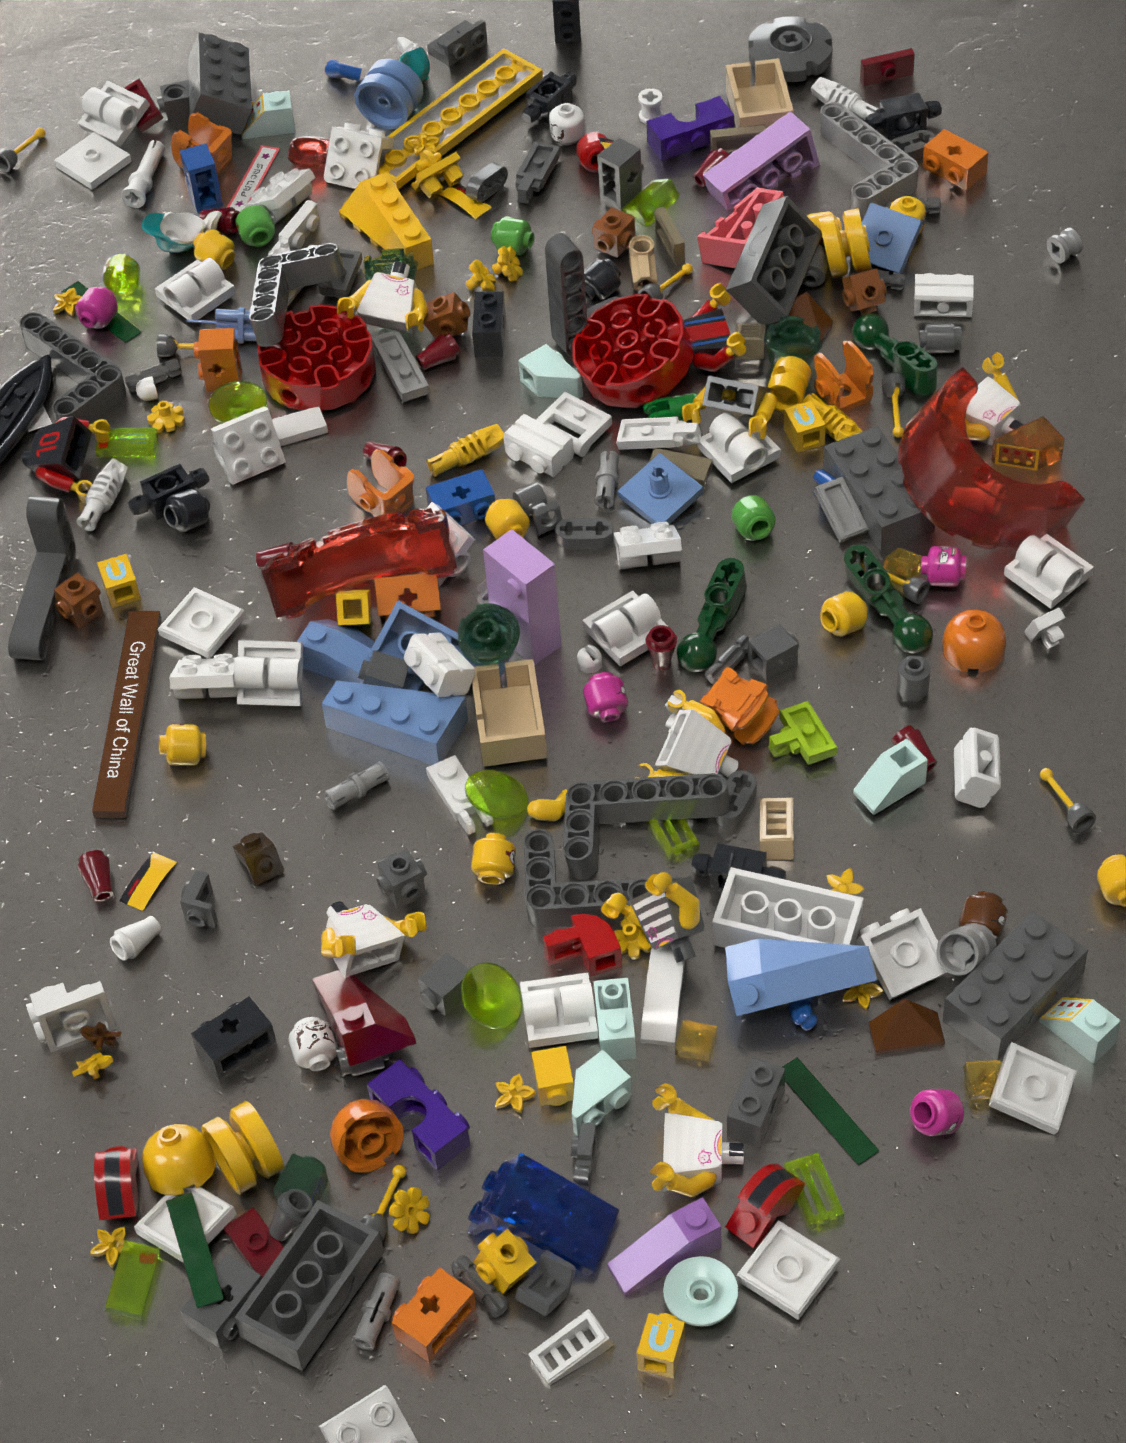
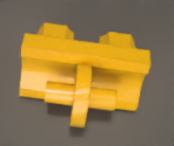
(434, 169)

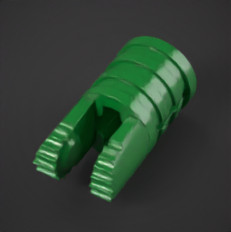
(668, 406)

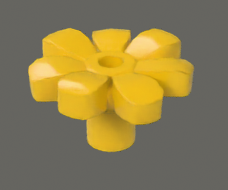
(508, 264)
(480, 277)
(166, 416)
(632, 940)
(409, 1210)

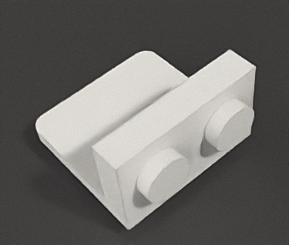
(354, 154)

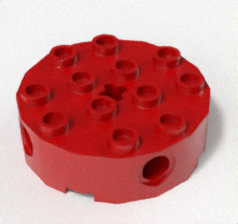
(633, 351)
(319, 360)

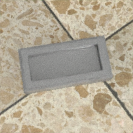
(841, 509)

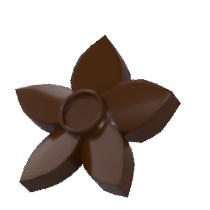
(100, 1035)

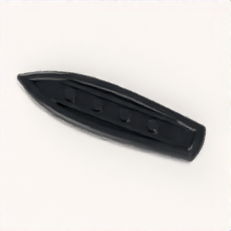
(21, 401)

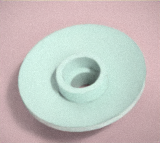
(699, 1276)

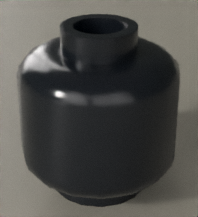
(601, 279)
(186, 510)

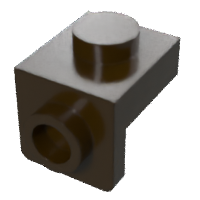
(259, 857)

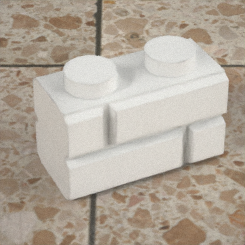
(943, 295)
(538, 445)
(439, 664)
(977, 767)

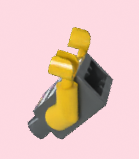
(734, 397)
(665, 913)

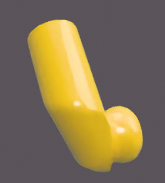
(548, 809)

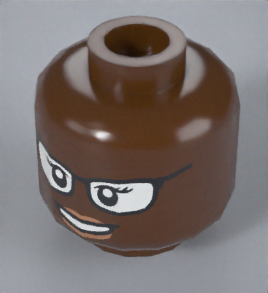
(986, 910)

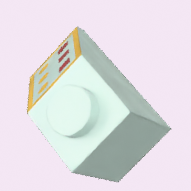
(270, 116)
(1083, 1026)

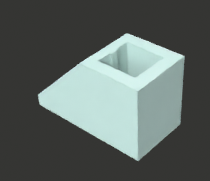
(549, 374)
(892, 777)
(615, 1018)
(598, 1090)

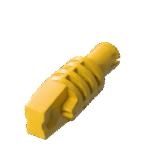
(837, 423)
(467, 449)

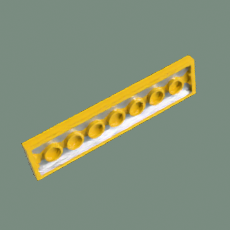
(459, 111)

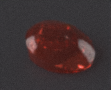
(308, 151)

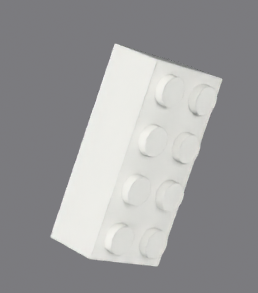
(783, 910)

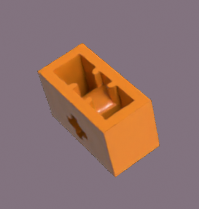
(955, 159)
(218, 357)
(424, 585)
(420, 1324)

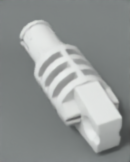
(831, 91)
(102, 493)

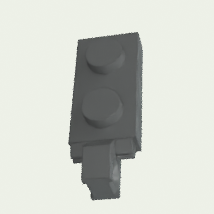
(536, 170)

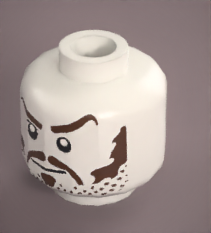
(567, 124)
(313, 1044)

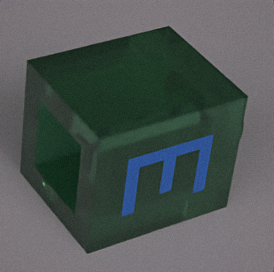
(303, 1174)

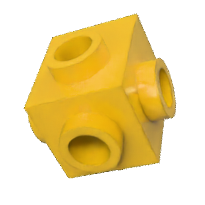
(503, 1260)

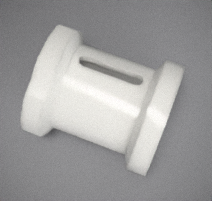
(650, 102)

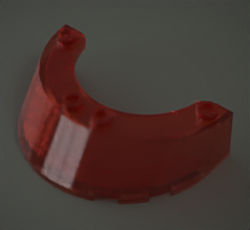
(962, 490)
(358, 554)

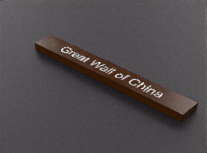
(126, 715)

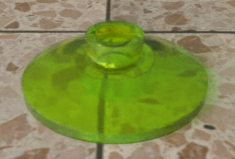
(236, 400)
(496, 794)
(500, 990)

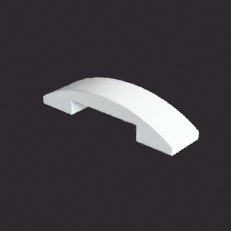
(662, 998)

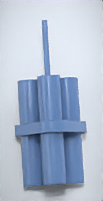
(235, 319)

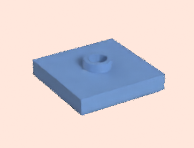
(890, 237)

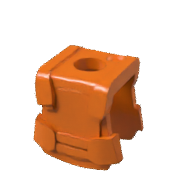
(201, 132)
(855, 379)
(393, 478)
(742, 706)

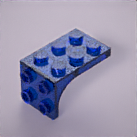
(544, 1212)

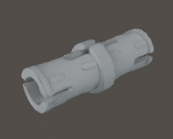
(606, 479)
(356, 785)
(384, 1290)

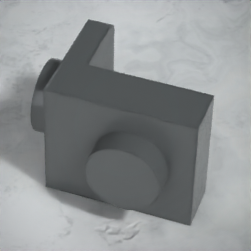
(195, 901)
(547, 1285)

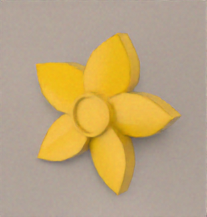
(423, 143)
(67, 301)
(844, 883)
(863, 993)
(93, 1064)
(514, 1093)
(109, 1245)

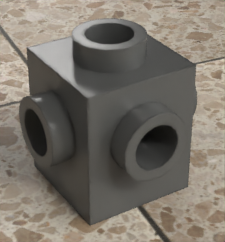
(401, 878)

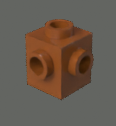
(613, 232)
(864, 291)
(447, 315)
(78, 600)

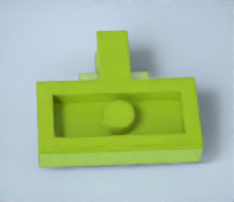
(803, 734)

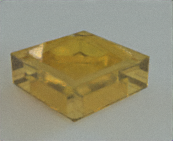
(903, 562)
(696, 1040)
(981, 1078)

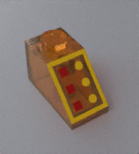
(1029, 446)

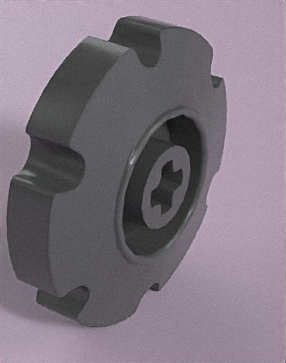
(799, 46)

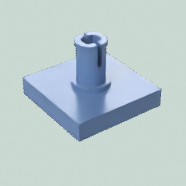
(660, 491)

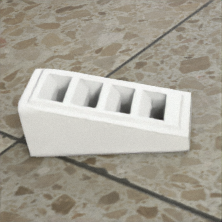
(578, 1358)

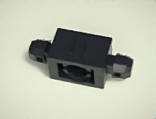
(548, 94)
(903, 115)
(162, 485)
(735, 857)

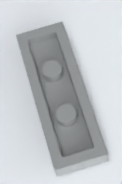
(400, 365)

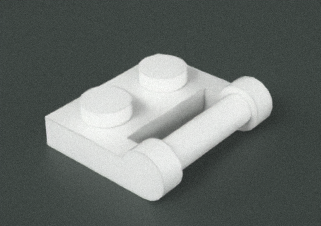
(578, 417)

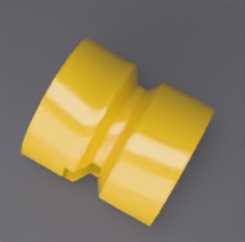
(789, 381)

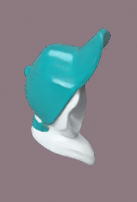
(414, 57)
(178, 231)

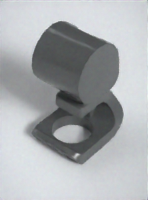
(535, 504)

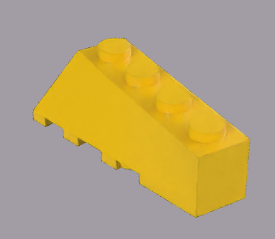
(387, 219)

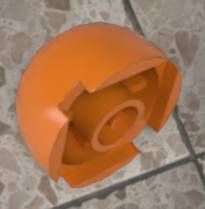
(974, 641)
(365, 1134)

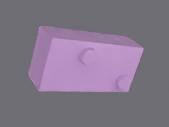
(526, 585)

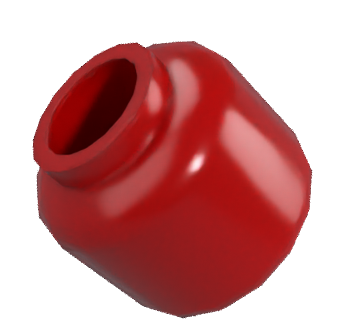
(588, 150)

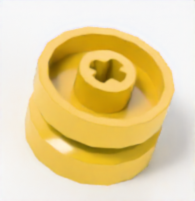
(843, 243)
(243, 1147)

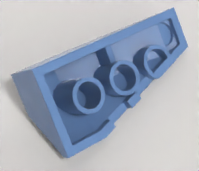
(406, 622)
(339, 652)
(784, 971)

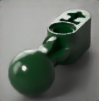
(905, 357)
(910, 631)
(697, 650)

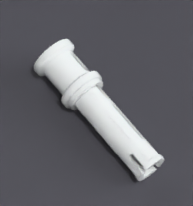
(141, 180)

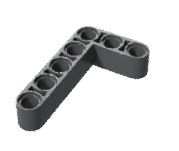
(283, 272)
(567, 291)
(98, 378)
(50, 567)
(634, 801)
(560, 896)

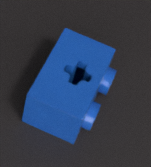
(201, 177)
(463, 497)

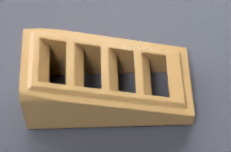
(777, 829)

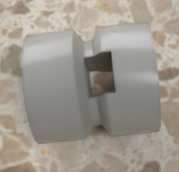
(965, 948)

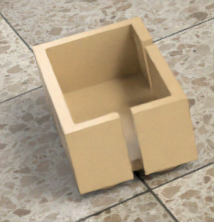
(760, 103)
(509, 717)

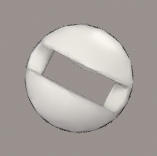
(146, 389)
(586, 663)

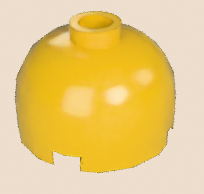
(177, 1159)

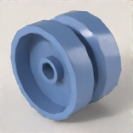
(389, 94)

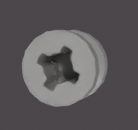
(1064, 245)

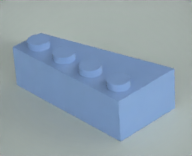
(397, 718)

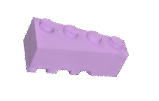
(763, 161)

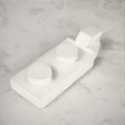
(297, 229)
(657, 433)

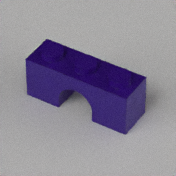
(673, 137)
(442, 1132)

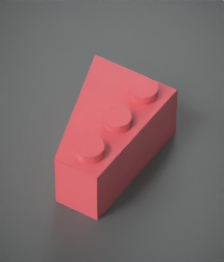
(727, 240)

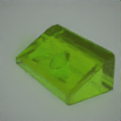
(655, 195)

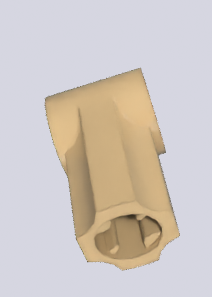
(642, 261)

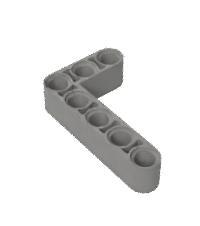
(891, 169)

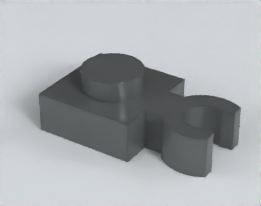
(584, 1149)

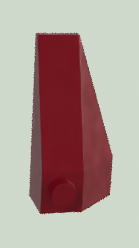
(361, 1018)

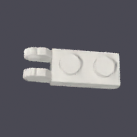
(449, 781)

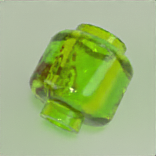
(121, 274)

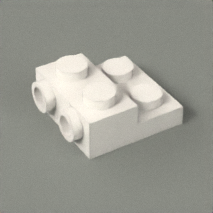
(903, 952)
(60, 1014)

